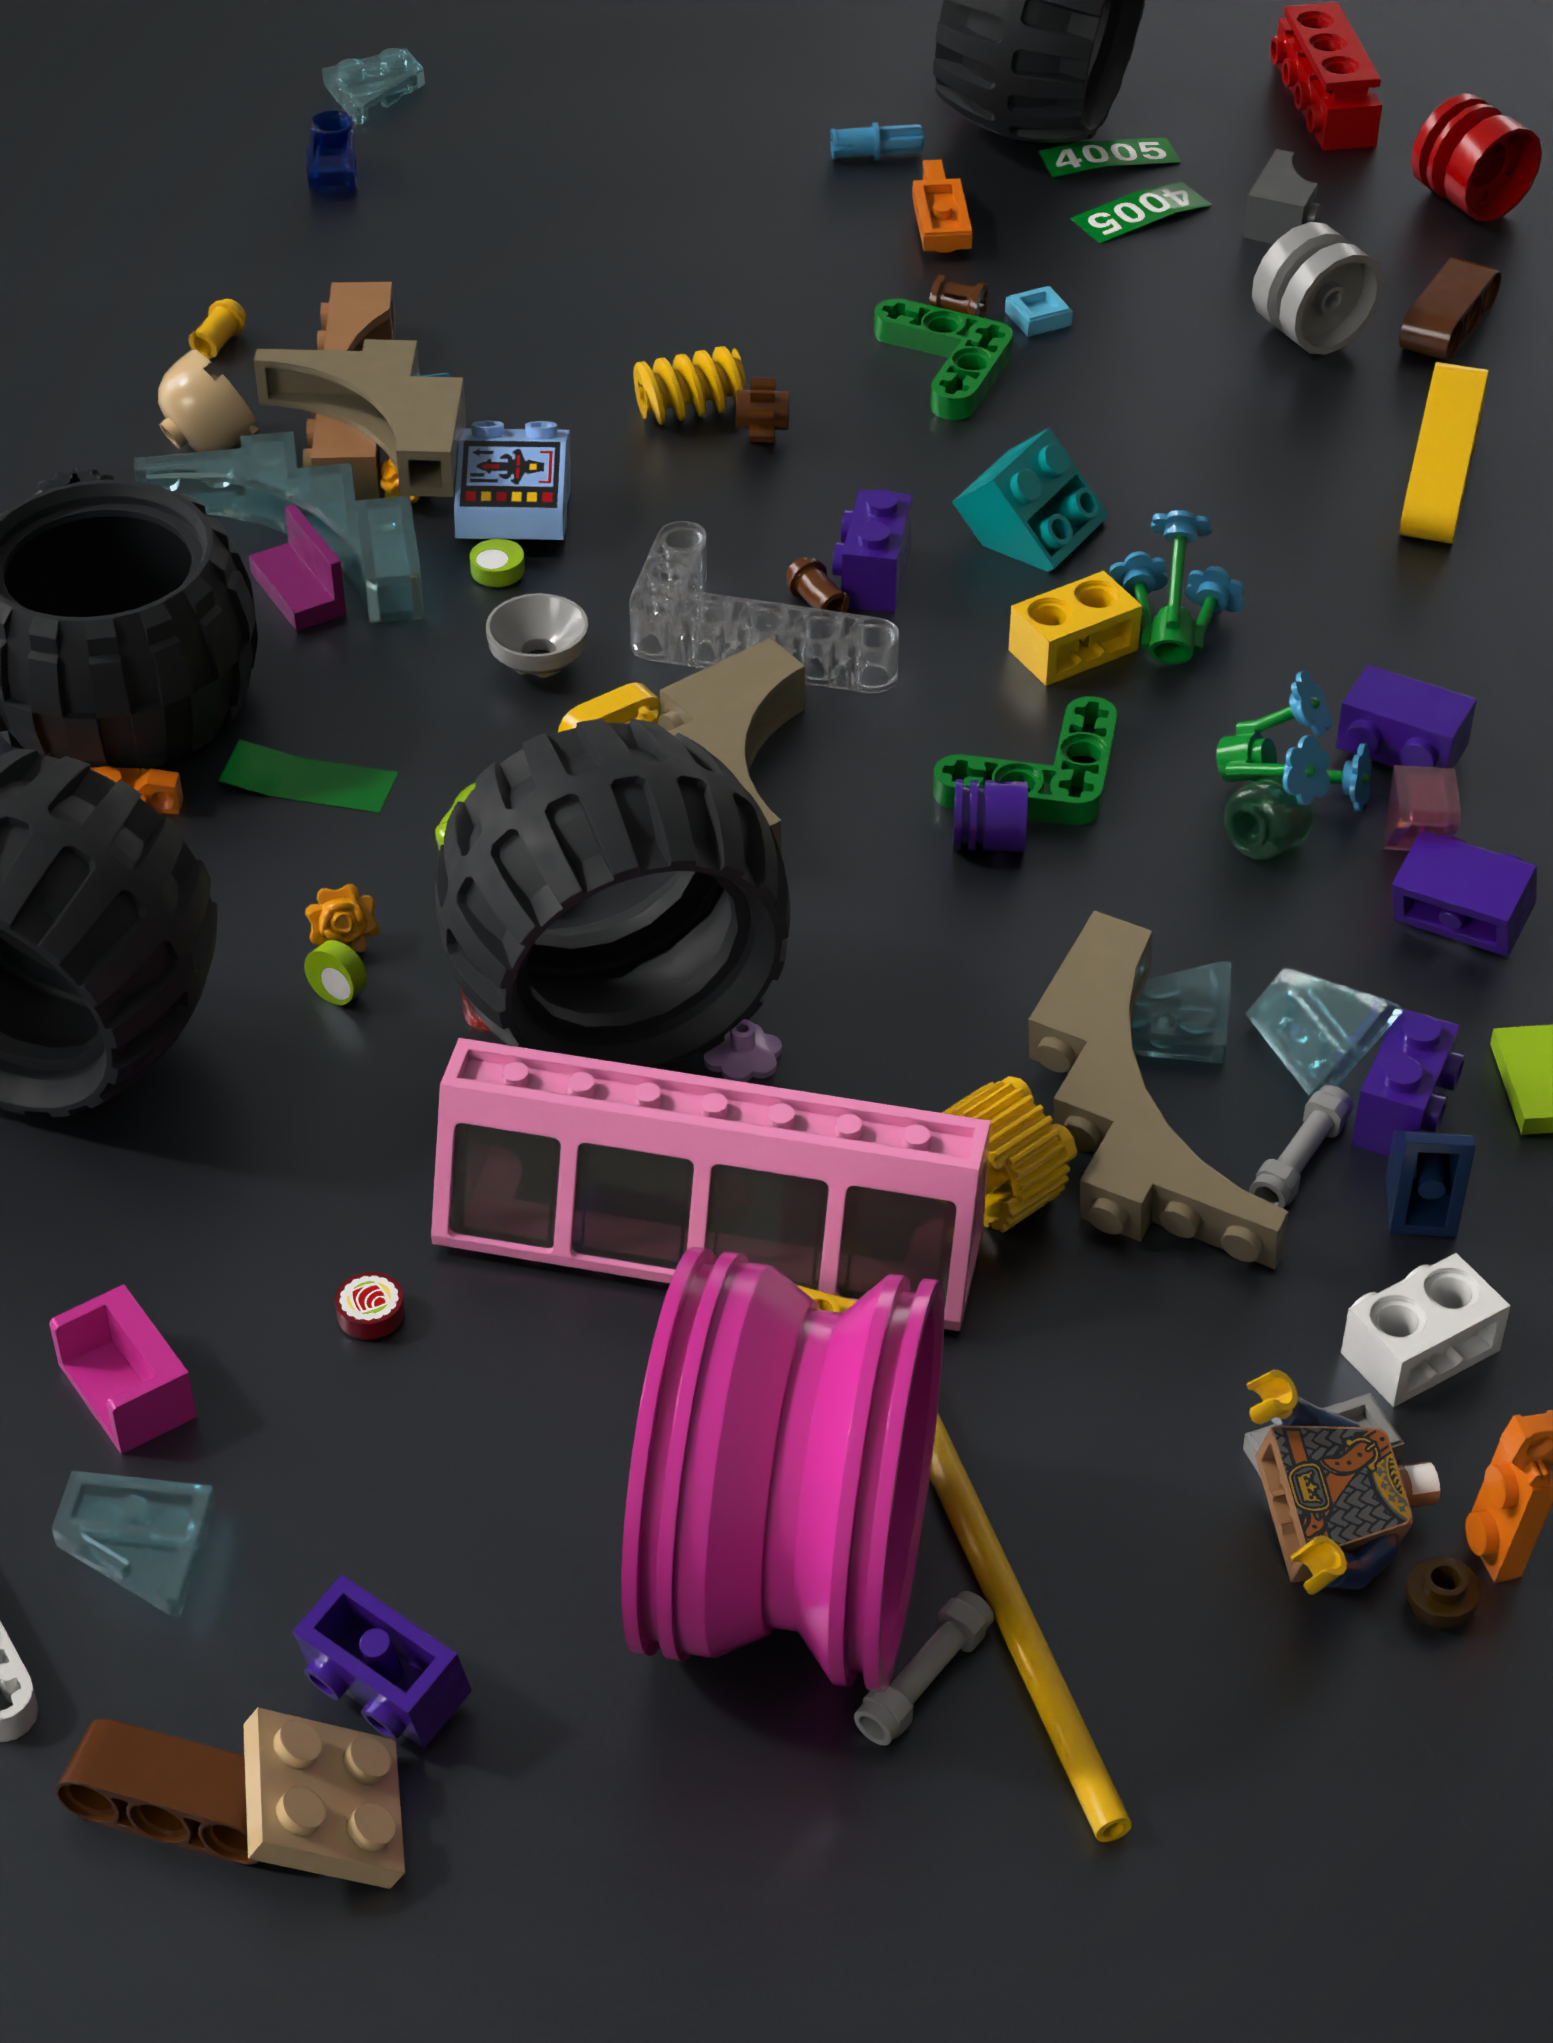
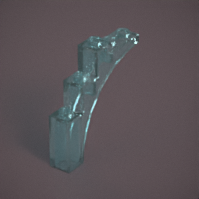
(262, 477)

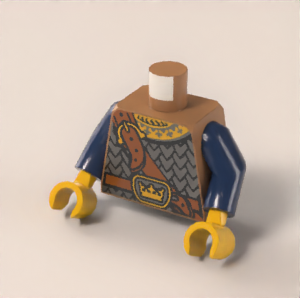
(1333, 1489)

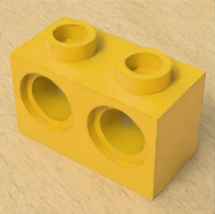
(1075, 628)

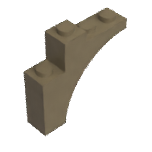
(381, 396)
(737, 708)

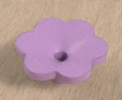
(745, 1053)

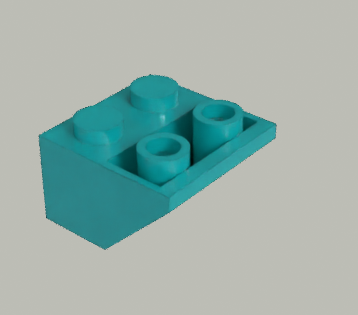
(1032, 504)

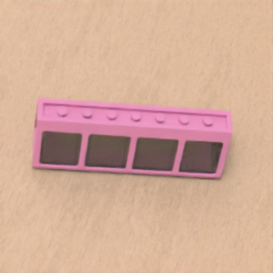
(644, 1162)

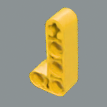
(1444, 452)

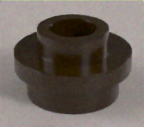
(1440, 1606)

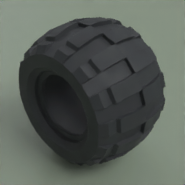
(120, 624)

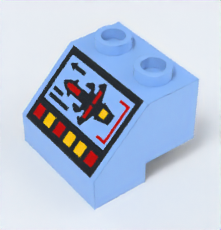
(512, 481)

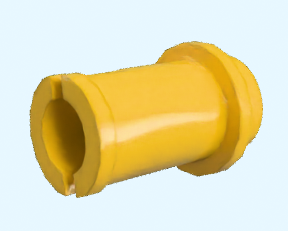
(224, 320)

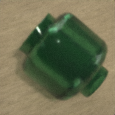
(1266, 819)

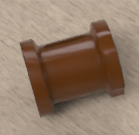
(960, 297)

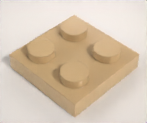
(322, 1799)

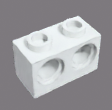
(1424, 1329)

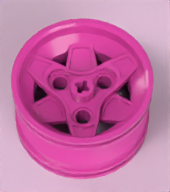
(781, 1467)

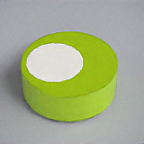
(497, 562)
(335, 972)

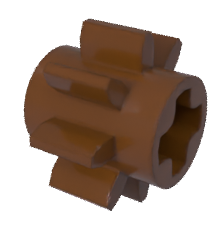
(762, 409)

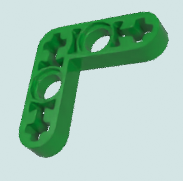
(967, 344)
(1049, 784)

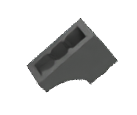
(1280, 200)

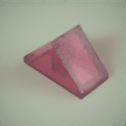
(1421, 801)

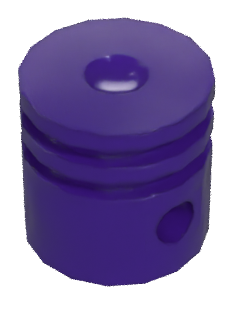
(990, 815)

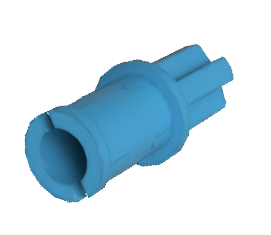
(876, 141)

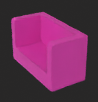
(123, 1368)

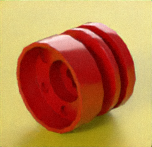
(1476, 157)

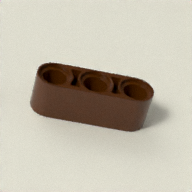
(1450, 309)
(159, 1789)

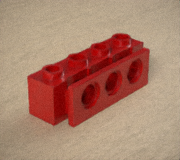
(1328, 75)

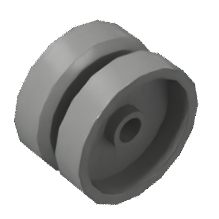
(1317, 288)

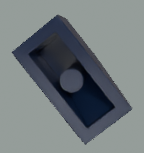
(1428, 1182)

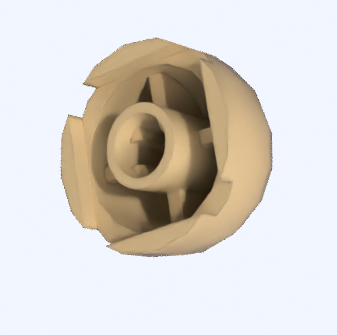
(202, 407)

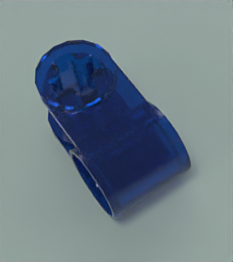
(331, 150)

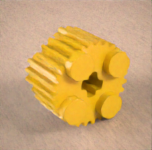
(1024, 1151)

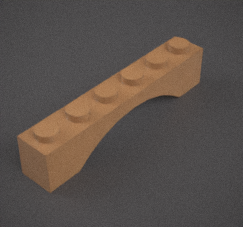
(350, 316)

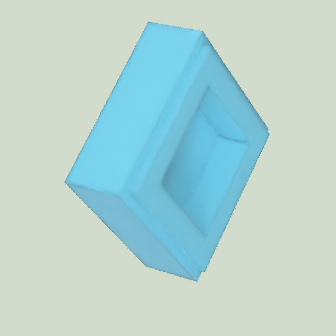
(1038, 311)

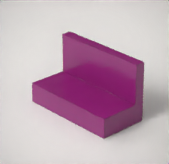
(301, 575)

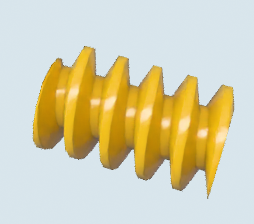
(688, 383)

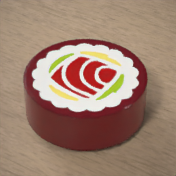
(370, 1305)

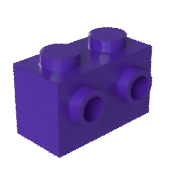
(874, 549)
(1405, 720)
(1464, 892)
(1408, 1081)
(381, 1662)

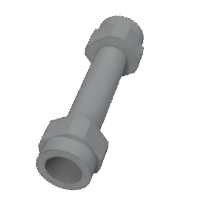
(1323, 1117)
(959, 1626)

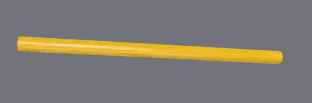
(1027, 1643)

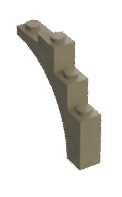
(1139, 1162)

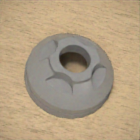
(534, 624)

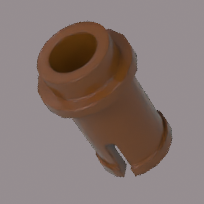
(809, 580)

